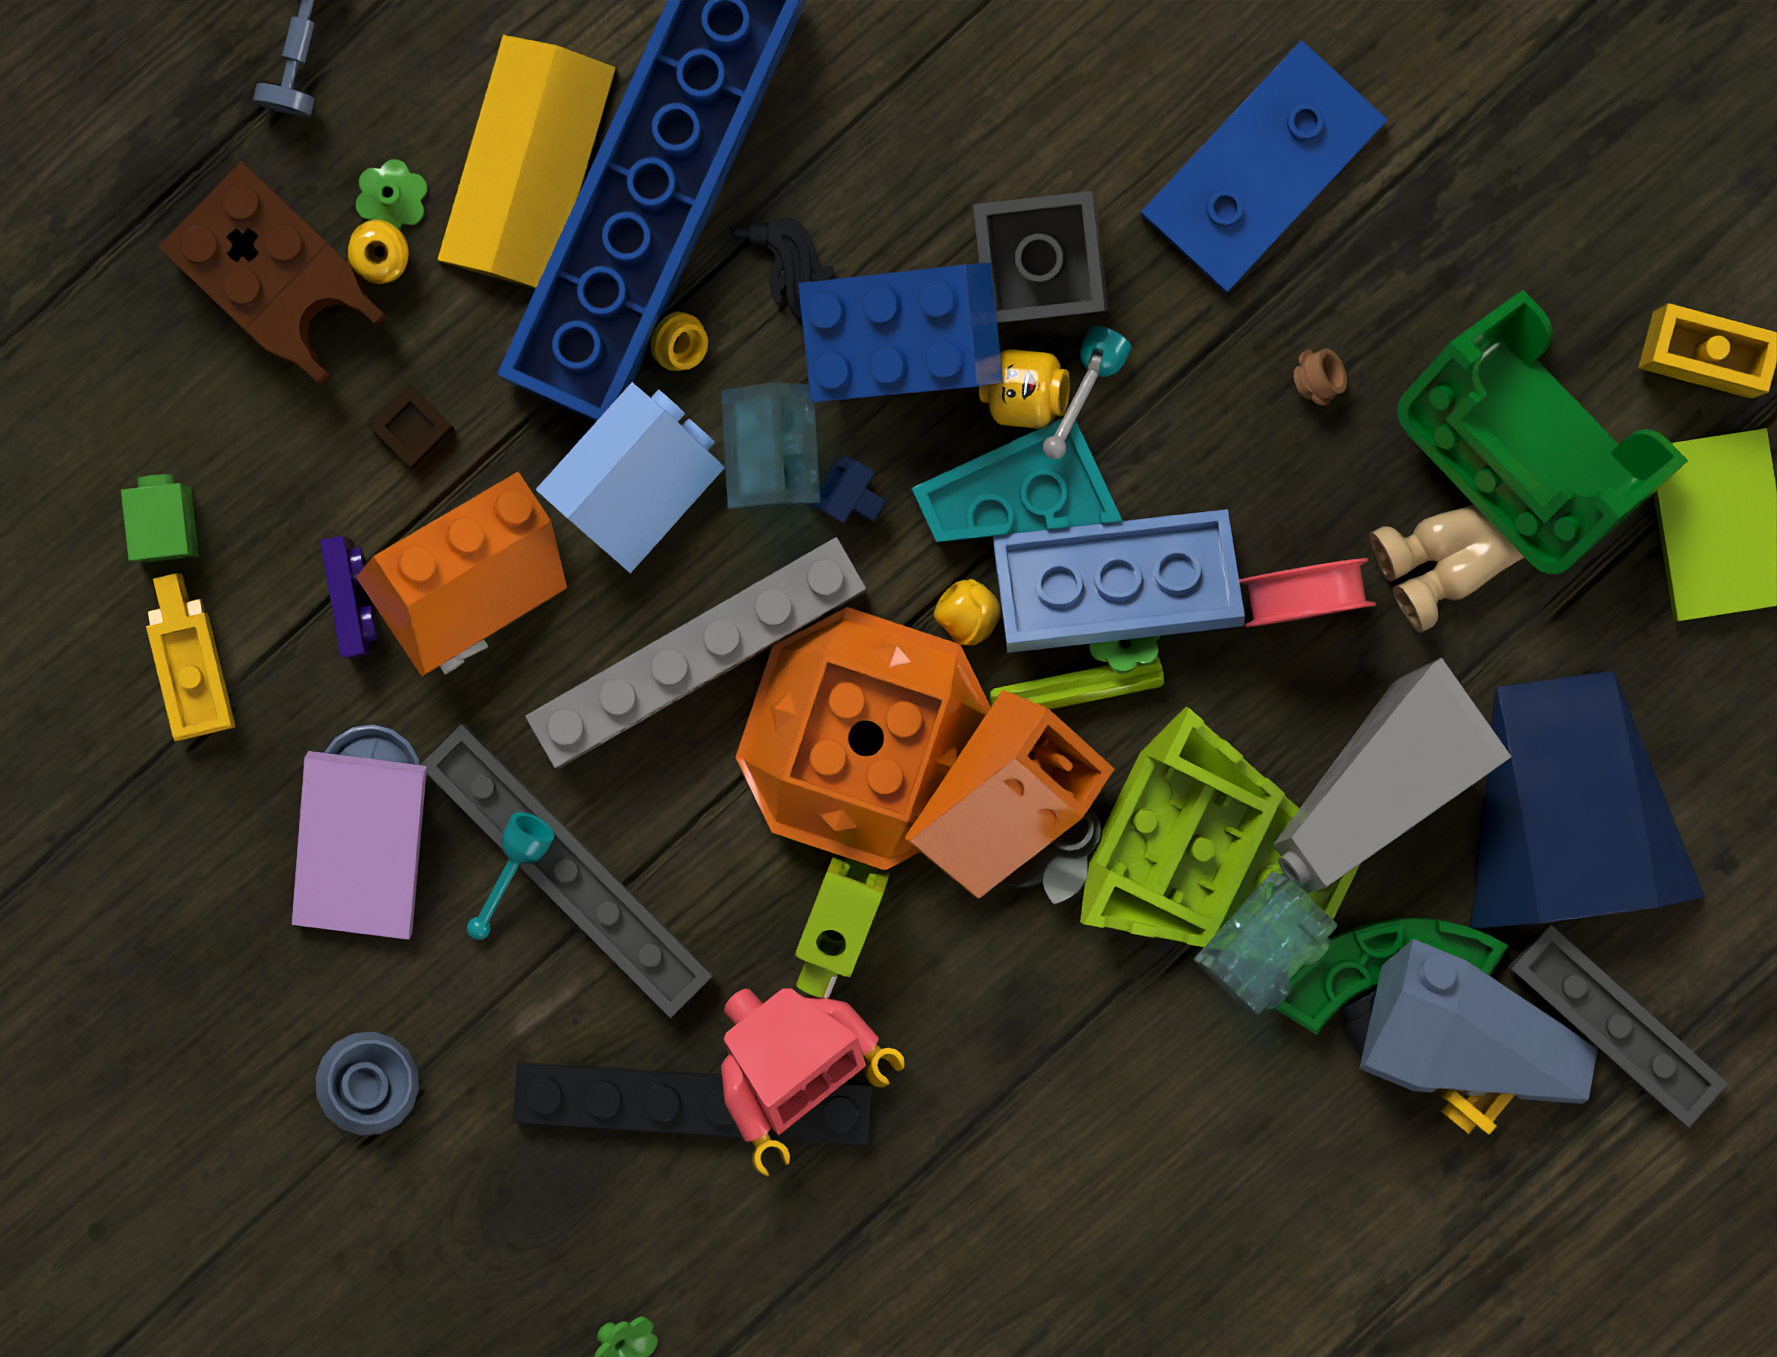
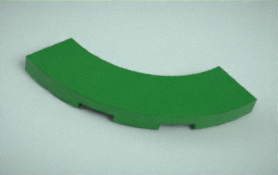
(1357, 957)

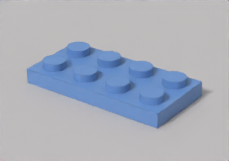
(1118, 581)

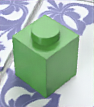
(159, 520)

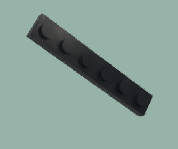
(669, 1103)

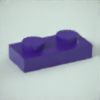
(353, 621)

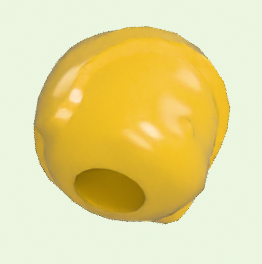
(363, 254)
(968, 612)

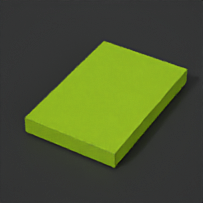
(1720, 526)

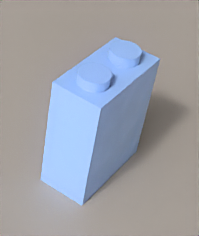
(633, 475)

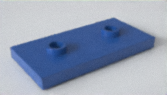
(1263, 167)

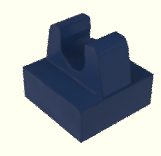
(846, 491)

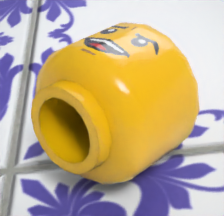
(1031, 390)

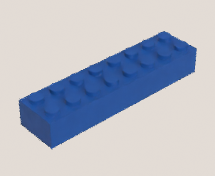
(647, 200)

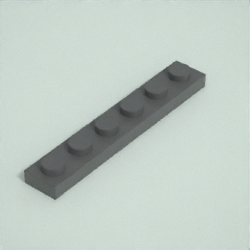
(570, 873)

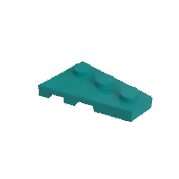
(1018, 491)

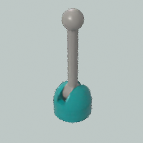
(1102, 355)

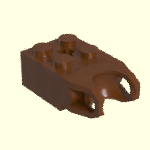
(283, 284)

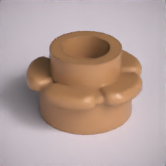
(1320, 376)

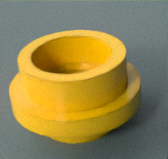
(690, 346)

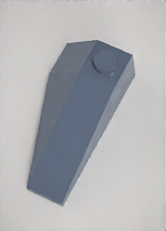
(1462, 1030)

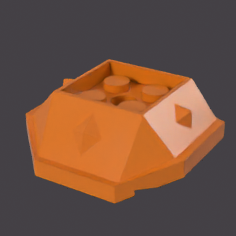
(801, 722)

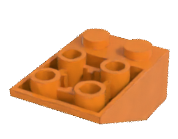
(1008, 794)

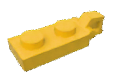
(187, 662)

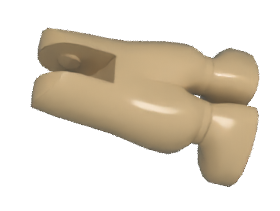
(1466, 554)

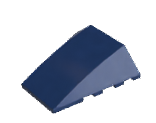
(1574, 811)

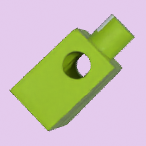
(845, 905)

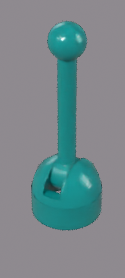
(523, 841)

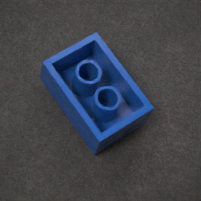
(900, 332)

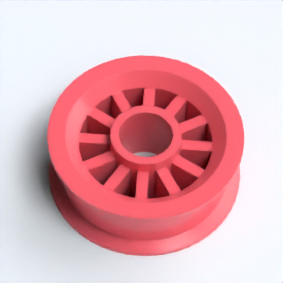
(1306, 592)

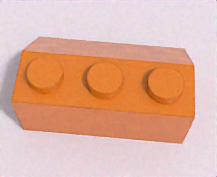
(466, 574)

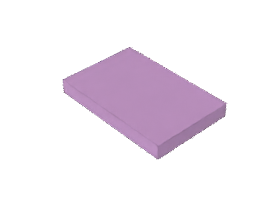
(358, 845)

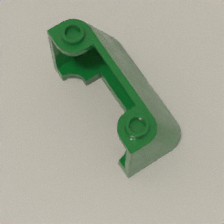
(1526, 443)

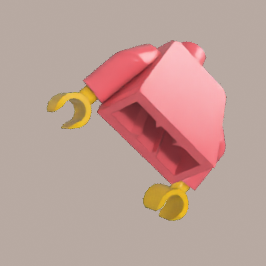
(790, 1059)

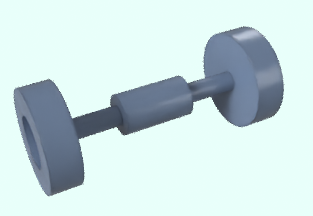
(296, 46)

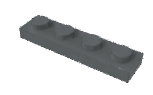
(1618, 1025)

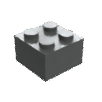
(1043, 255)

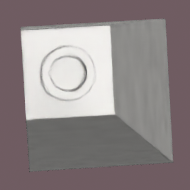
(1397, 769)

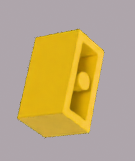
(1710, 351)

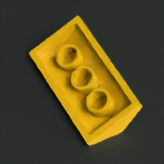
(526, 160)

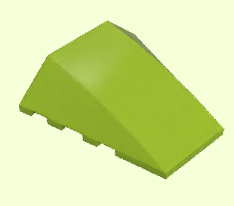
(1189, 840)

